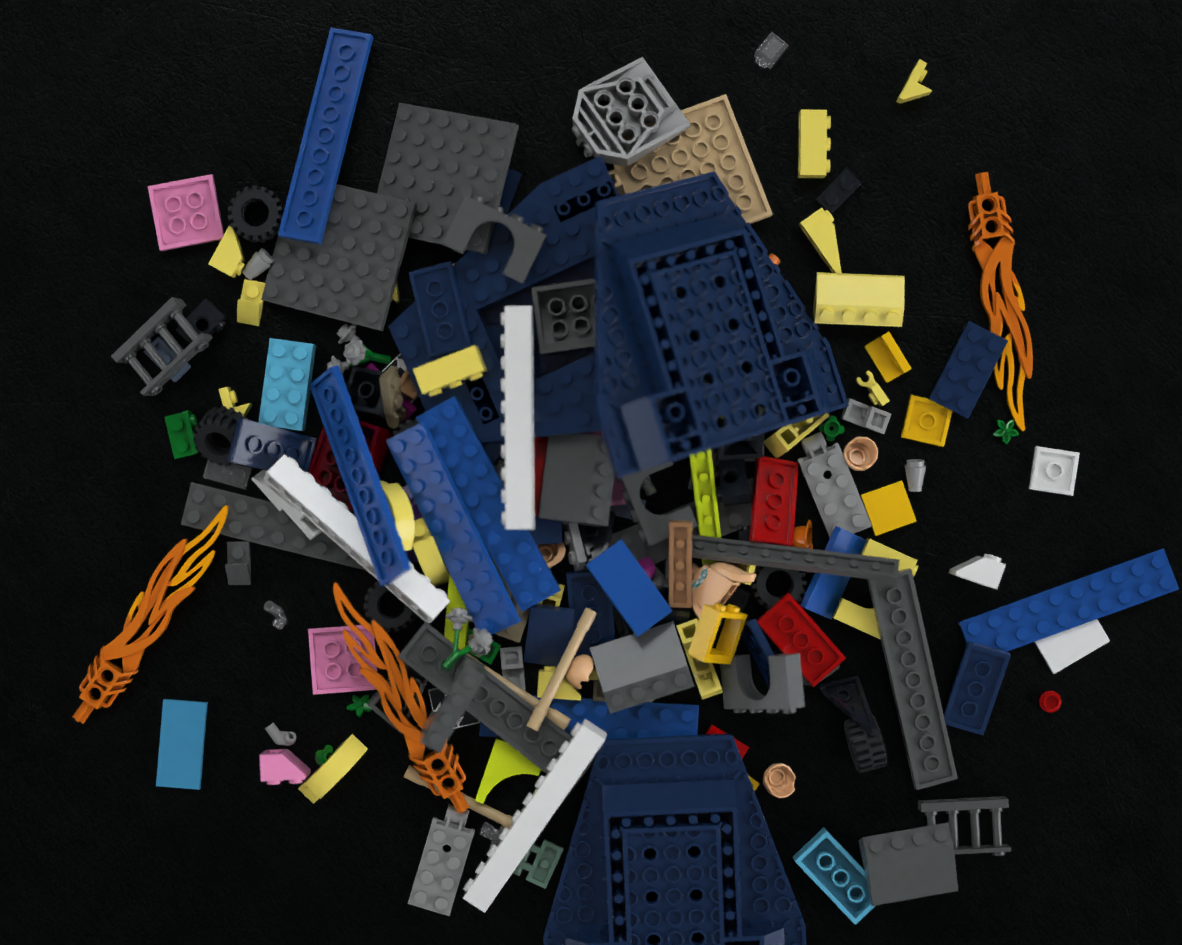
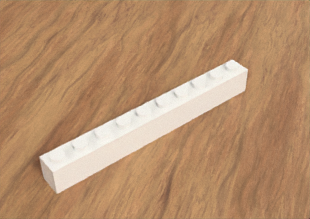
(519, 418)
(342, 527)
(535, 814)

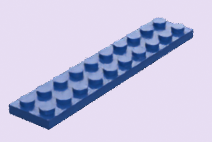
(325, 136)
(360, 476)
(481, 491)
(453, 529)
(1072, 603)
(638, 721)

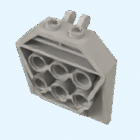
(603, 137)

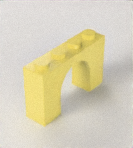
(864, 618)

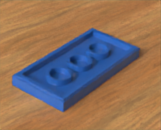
(628, 588)
(826, 589)

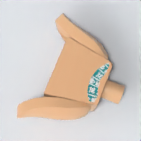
(715, 583)

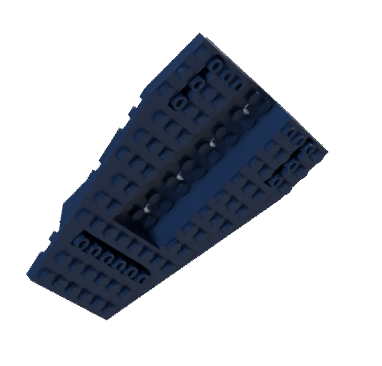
(646, 365)
(562, 378)
(670, 798)

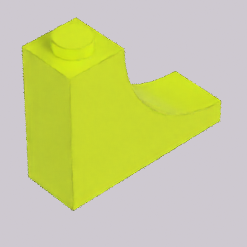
(503, 763)

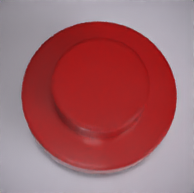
(1050, 701)

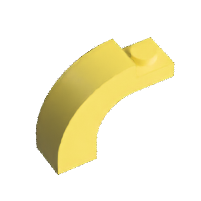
(401, 511)
(429, 555)
(702, 671)
(333, 769)

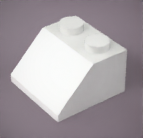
(981, 570)

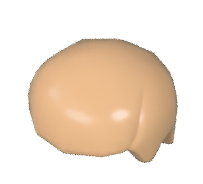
(860, 453)
(579, 670)
(779, 780)

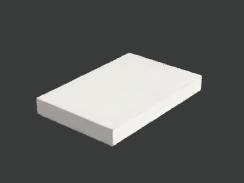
(1071, 645)

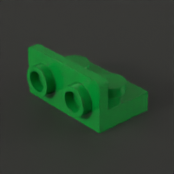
(180, 432)

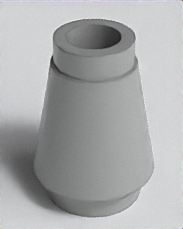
(258, 263)
(915, 474)

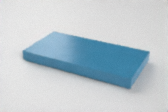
(181, 744)

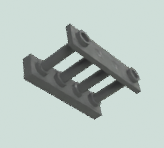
(142, 340)
(974, 806)

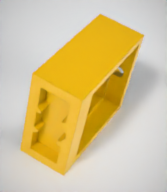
(707, 629)

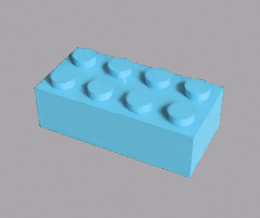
(287, 384)
(836, 874)

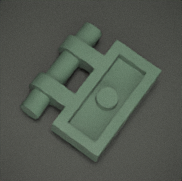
(543, 865)

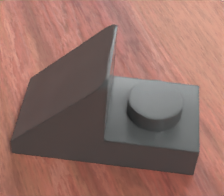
(239, 563)

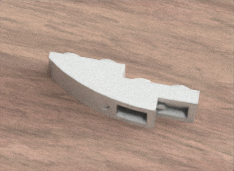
(281, 503)

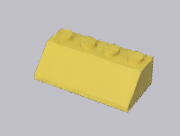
(859, 299)

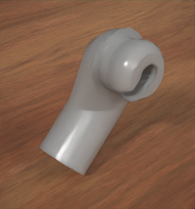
(281, 737)

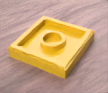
(926, 421)
(888, 508)

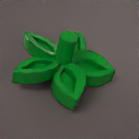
(1005, 431)
(359, 705)

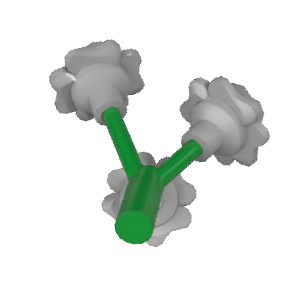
(355, 350)
(478, 642)

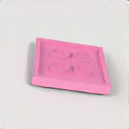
(186, 212)
(332, 662)

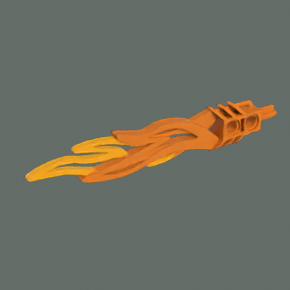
(1011, 310)
(146, 601)

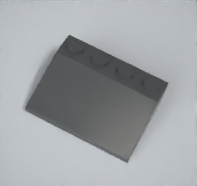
(565, 315)
(576, 480)
(641, 667)
(909, 864)

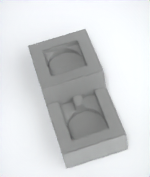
(866, 416)
(513, 665)

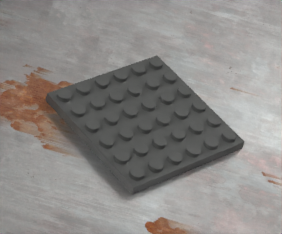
(441, 159)
(355, 265)

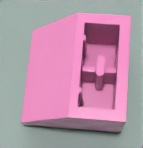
(282, 765)

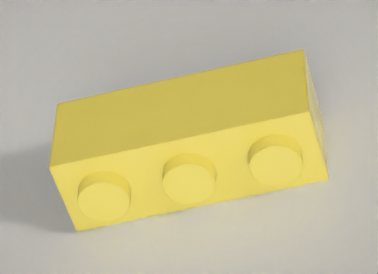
(813, 144)
(450, 371)

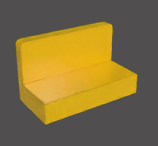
(887, 357)

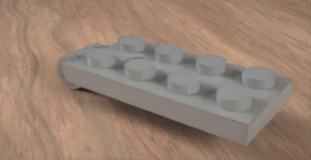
(837, 496)
(441, 870)

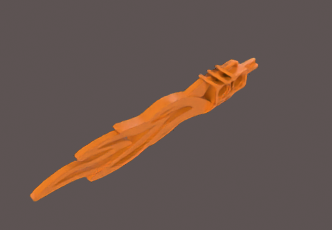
(412, 734)

